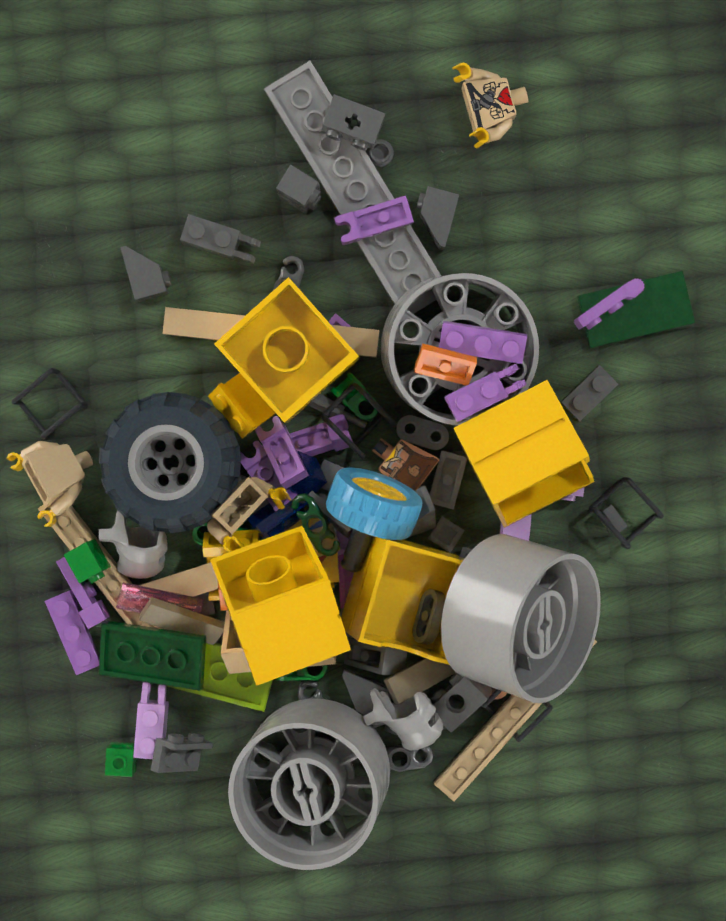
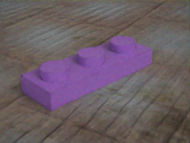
(483, 342)
(73, 632)

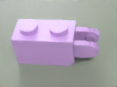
(150, 721)

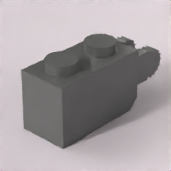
(216, 239)

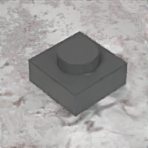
(613, 517)

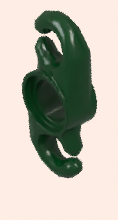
(315, 537)

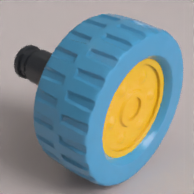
(372, 507)

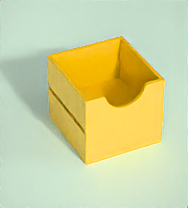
(287, 350)
(525, 453)
(389, 591)
(280, 604)

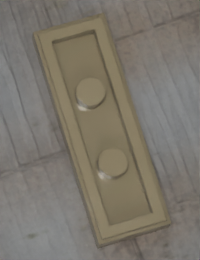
(180, 619)
(416, 678)

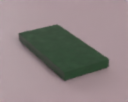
(658, 308)
(152, 655)

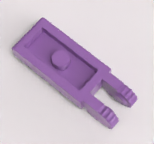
(610, 303)
(482, 393)

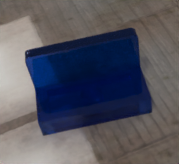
(273, 522)

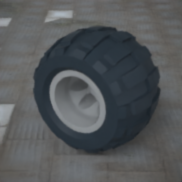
(133, 442)

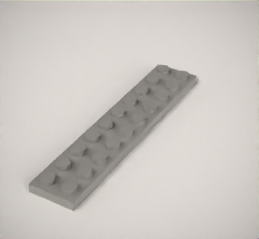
(351, 183)

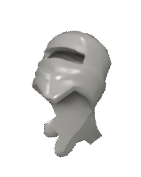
(136, 548)
(412, 720)

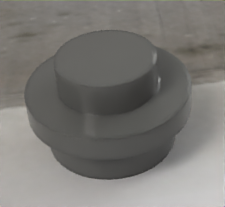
(381, 154)

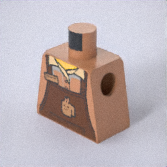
(405, 462)

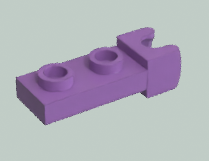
(375, 219)
(321, 437)
(282, 453)
(261, 467)
(93, 610)

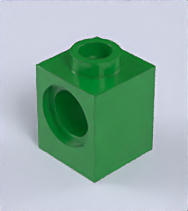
(87, 562)
(120, 760)

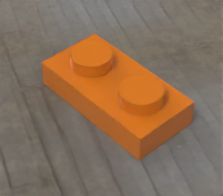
(445, 364)

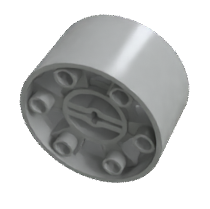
(453, 311)
(521, 617)
(310, 801)

